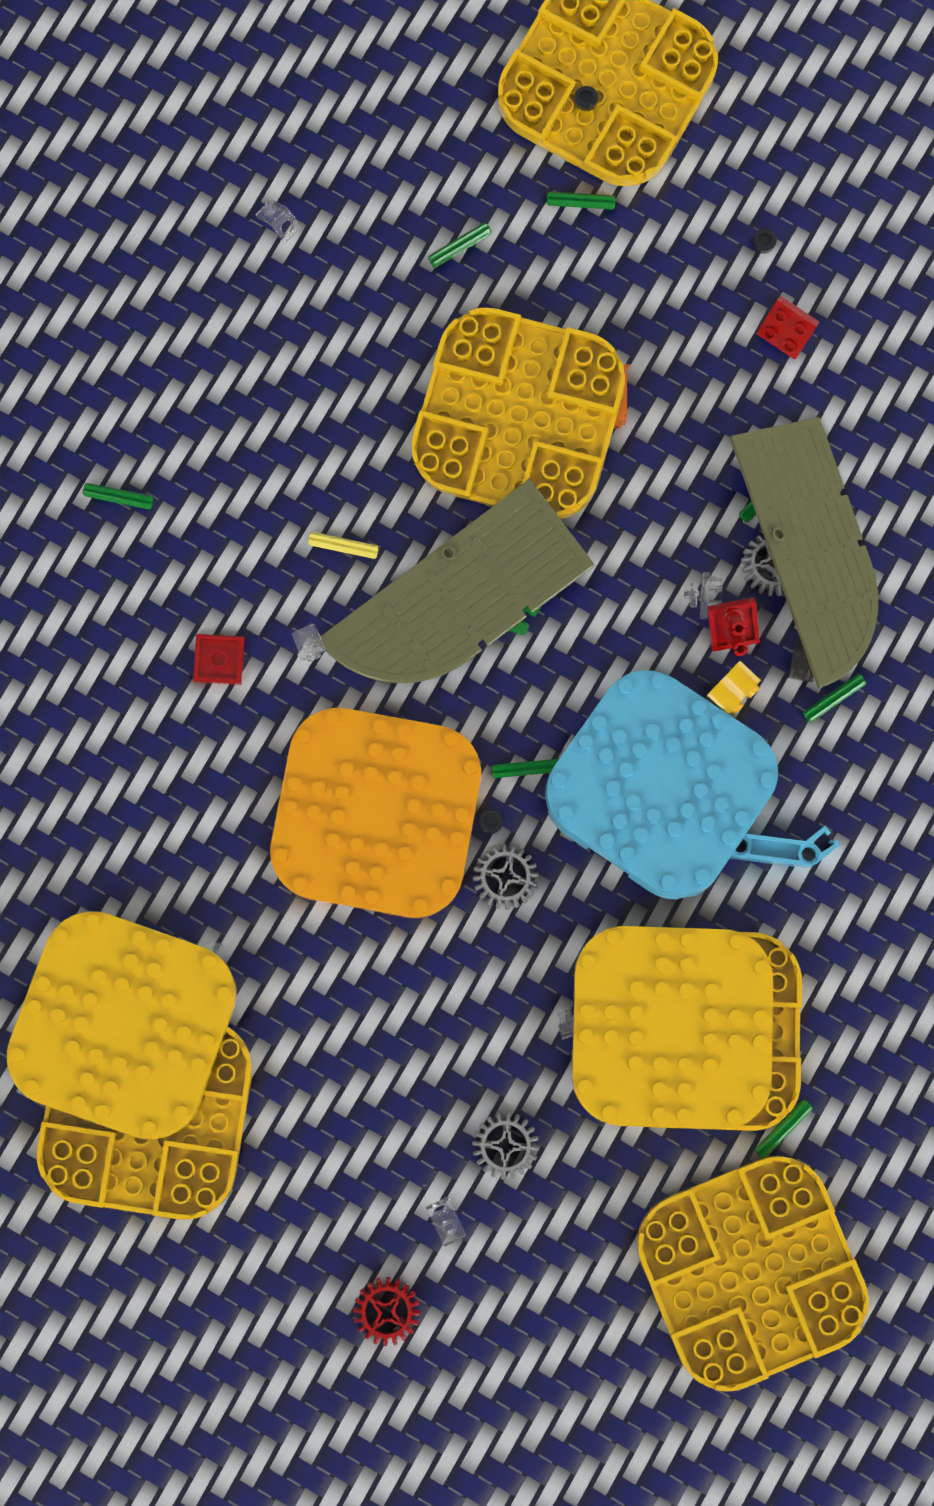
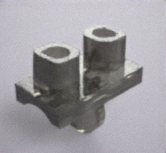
(799, 665)

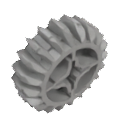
(763, 566)
(511, 856)
(527, 1147)

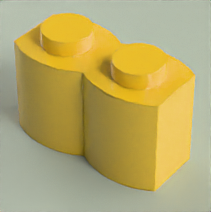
(734, 688)

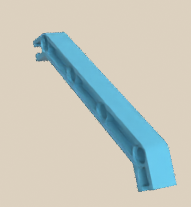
(782, 850)

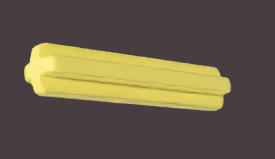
(343, 545)

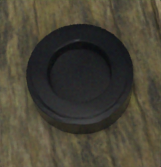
(586, 98)
(764, 240)
(490, 821)

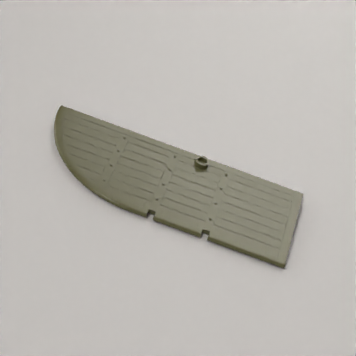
(812, 542)
(462, 593)

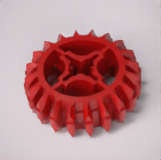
(403, 1324)

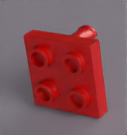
(787, 327)
(733, 625)

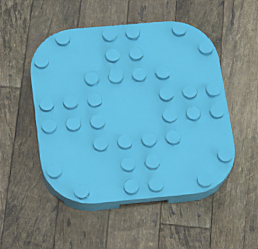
(661, 784)

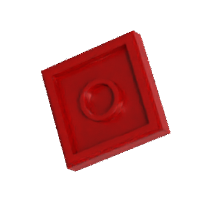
(218, 659)

